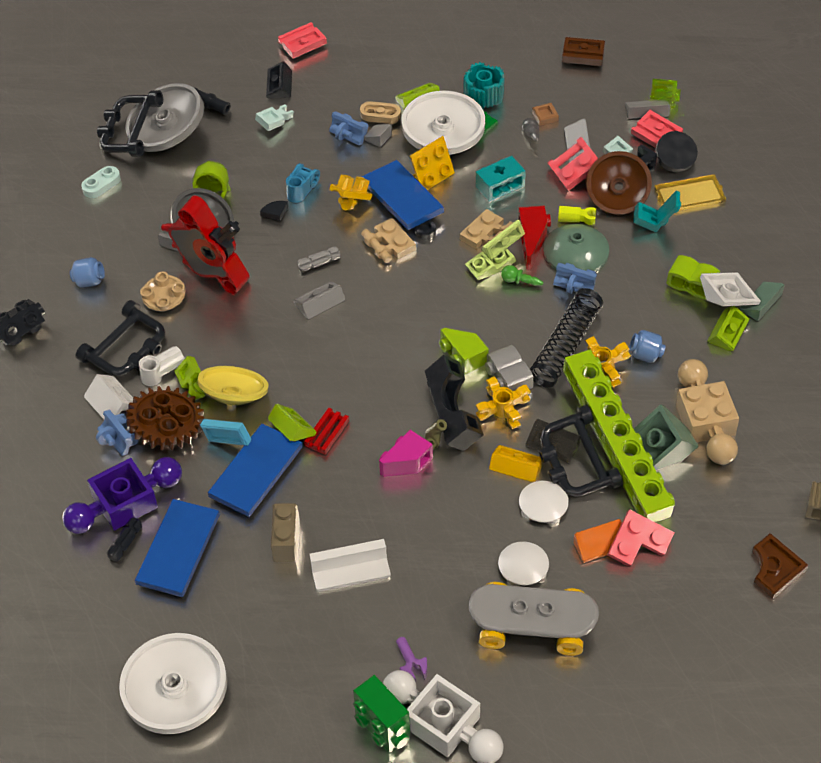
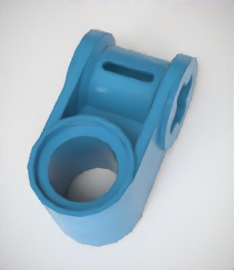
(301, 182)

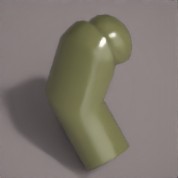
(434, 432)

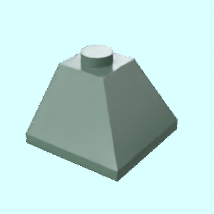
(665, 438)

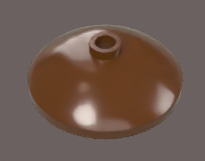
(622, 169)

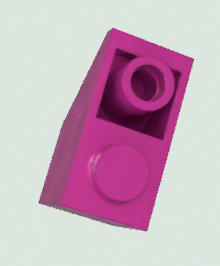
(407, 456)

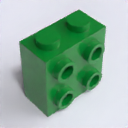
(381, 714)

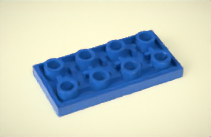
(403, 195)
(255, 470)
(177, 548)

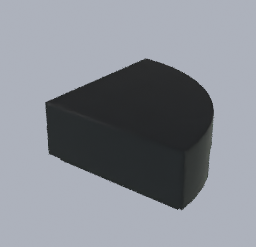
(274, 210)

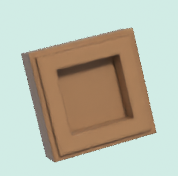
(545, 114)

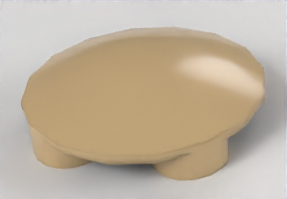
(163, 292)

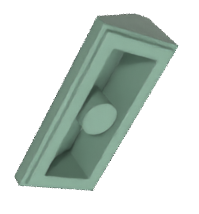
(768, 294)

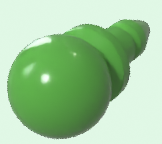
(512, 274)

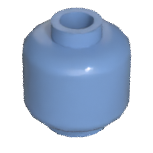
(87, 272)
(646, 346)

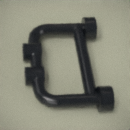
(111, 116)
(132, 312)
(557, 473)

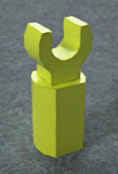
(577, 215)

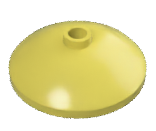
(232, 384)

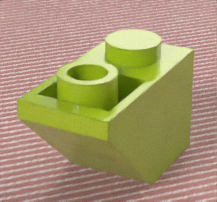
(465, 348)

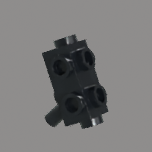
(24, 317)

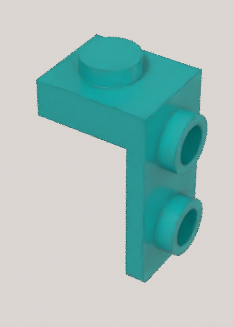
(653, 218)

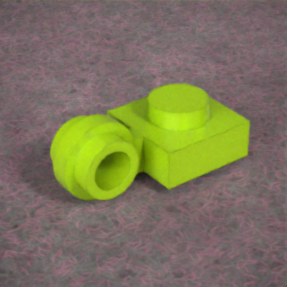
(187, 376)

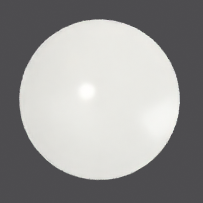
(543, 502)
(523, 564)

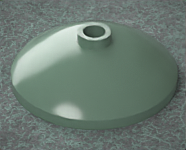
(576, 245)

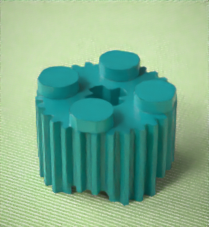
(484, 84)

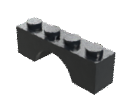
(445, 381)

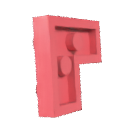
(638, 532)

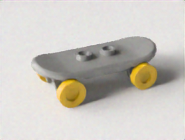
(533, 612)

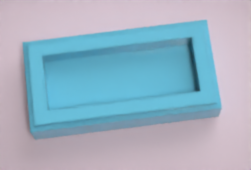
(225, 432)

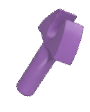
(410, 659)

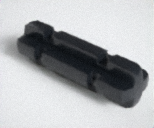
(124, 539)

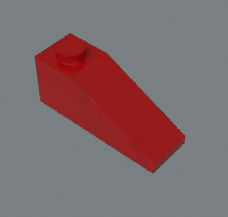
(535, 224)

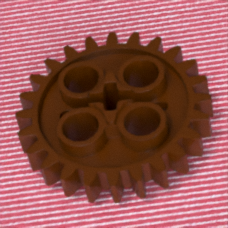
(164, 418)

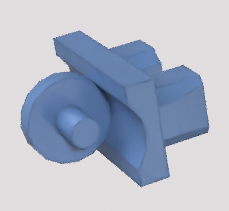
(346, 128)
(573, 278)
(114, 433)

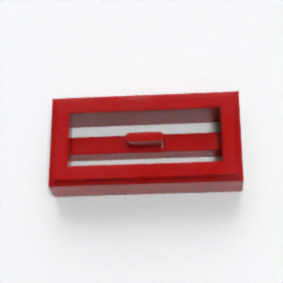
(329, 414)

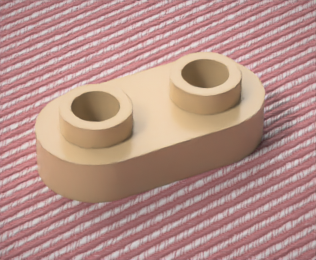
(380, 112)

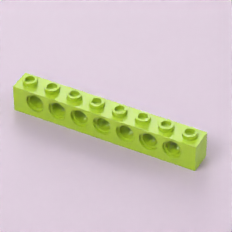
(576, 370)

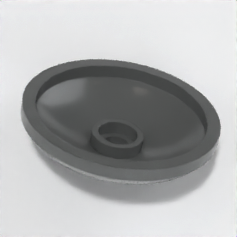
(216, 203)

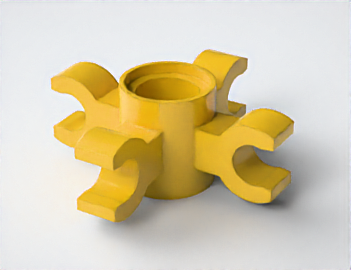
(619, 353)
(503, 402)

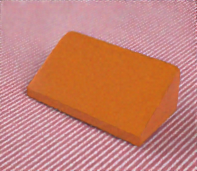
(596, 541)

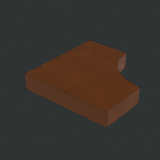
(777, 565)

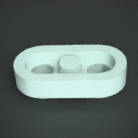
(101, 182)

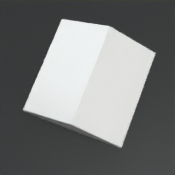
(728, 289)

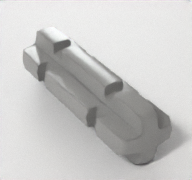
(318, 259)

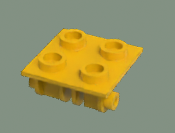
(432, 163)

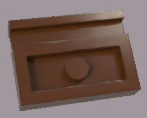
(583, 51)

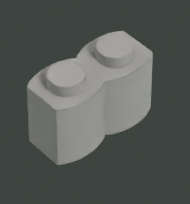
(509, 368)

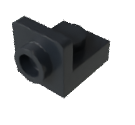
(648, 156)

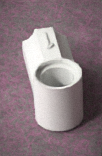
(154, 367)

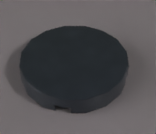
(676, 151)

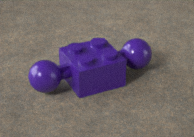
(121, 494)

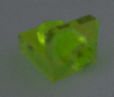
(665, 90)

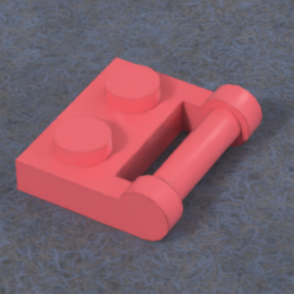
(578, 168)

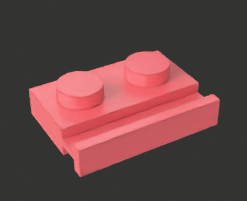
(302, 40)
(652, 127)

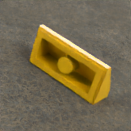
(515, 463)

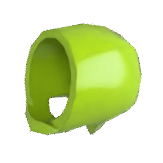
(212, 177)

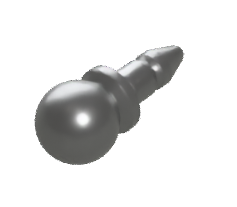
(531, 128)

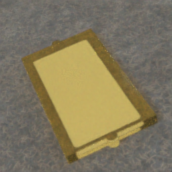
(693, 192)

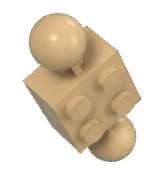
(707, 411)

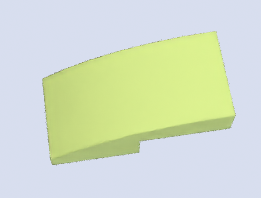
(483, 267)

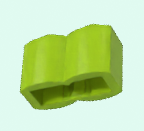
(686, 275)

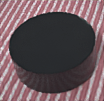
(425, 230)

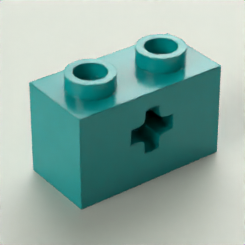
(500, 178)

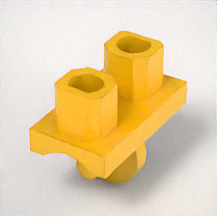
(349, 193)

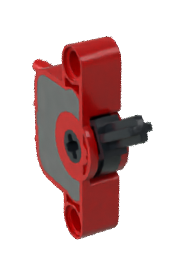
(206, 246)

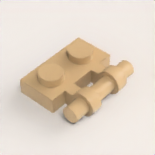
(482, 229)
(394, 238)

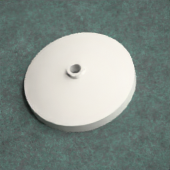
(446, 115)
(173, 683)

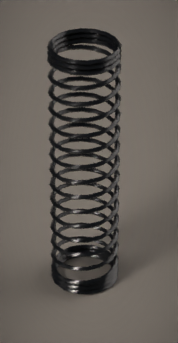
(547, 384)

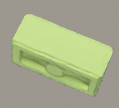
(503, 240)

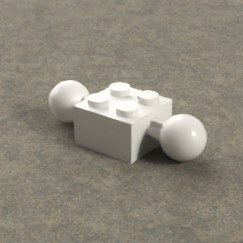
(444, 716)

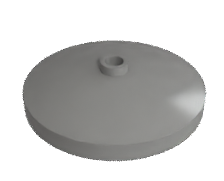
(172, 121)

